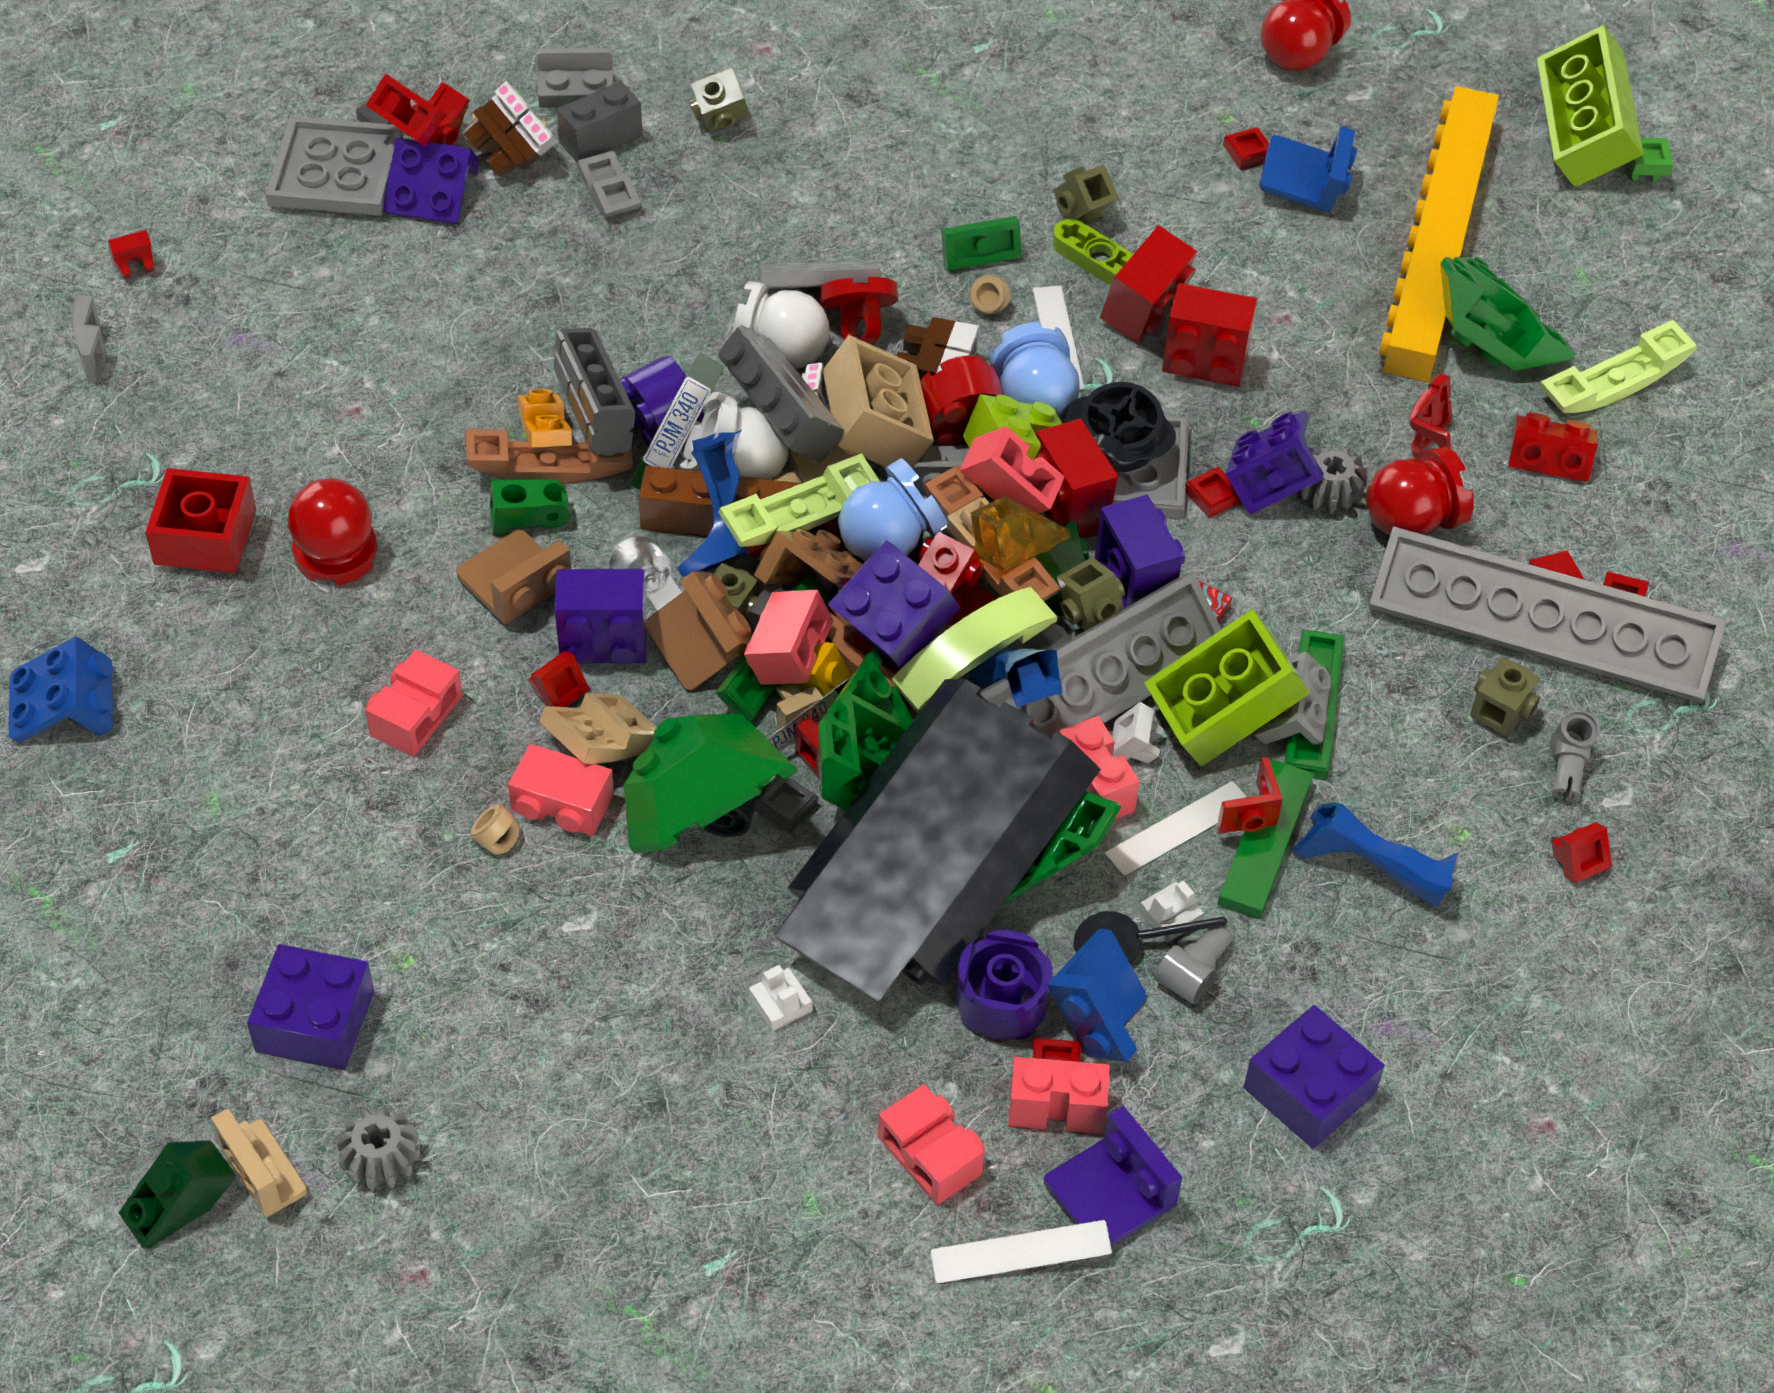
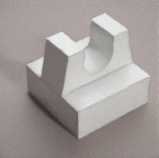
(1134, 733)
(1170, 907)
(780, 998)

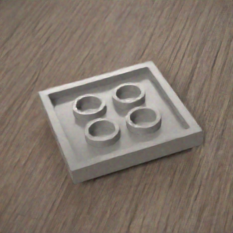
(333, 166)

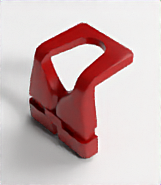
(1431, 415)

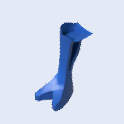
(723, 479)
(1029, 672)
(1340, 831)

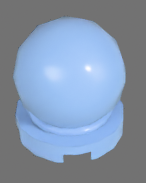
(1036, 367)
(889, 513)

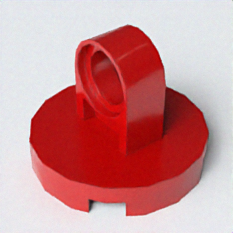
(859, 302)

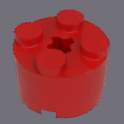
(954, 394)

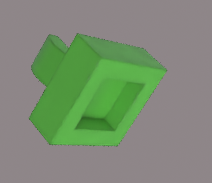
(1655, 161)

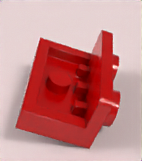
(1553, 447)

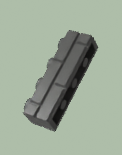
(594, 391)
(781, 393)

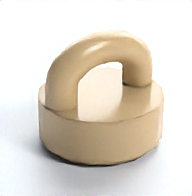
(990, 294)
(492, 826)

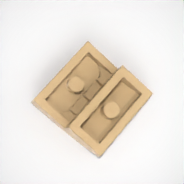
(601, 730)

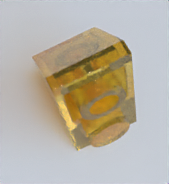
(1013, 533)

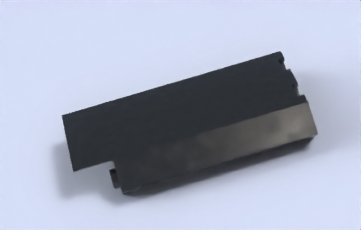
(934, 842)

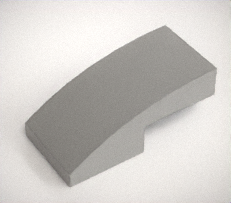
(608, 184)
(88, 337)

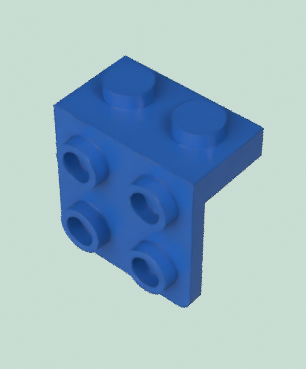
(1309, 173)
(61, 684)
(1099, 996)

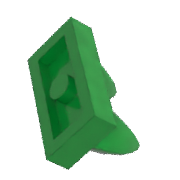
(981, 243)

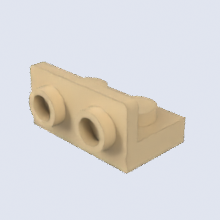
(258, 1162)

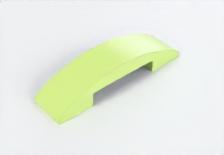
(1623, 374)
(799, 507)
(972, 642)

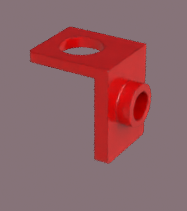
(1254, 811)

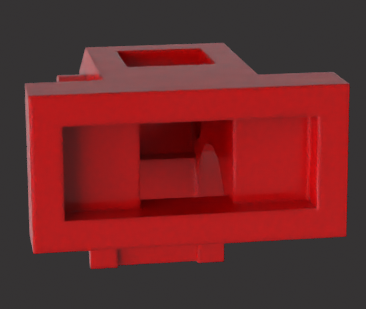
(427, 120)
(956, 569)

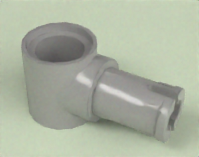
(1572, 754)
(1192, 969)

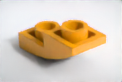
(544, 419)

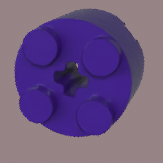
(652, 393)
(1003, 985)

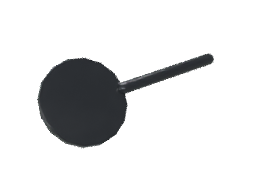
(1127, 931)

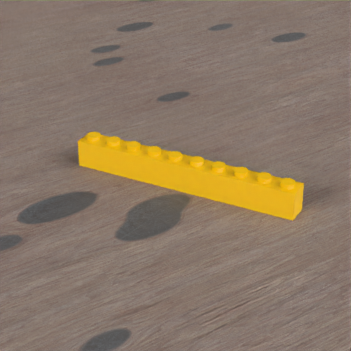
(1441, 233)

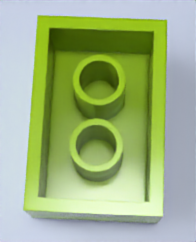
(1226, 688)

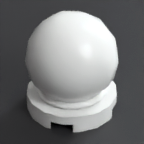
(789, 319)
(759, 447)

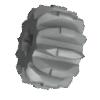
(1342, 480)
(394, 1157)

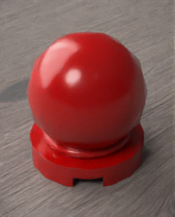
(1302, 31)
(1420, 493)
(332, 531)

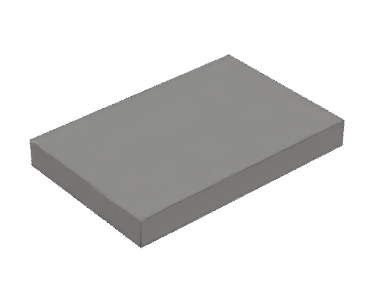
(816, 273)
(1162, 477)

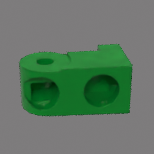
(527, 504)

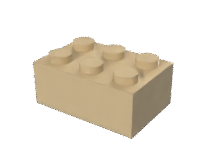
(877, 404)

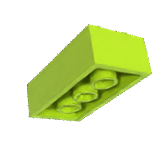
(1589, 106)

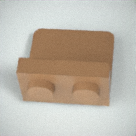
(801, 552)
(514, 574)
(699, 630)

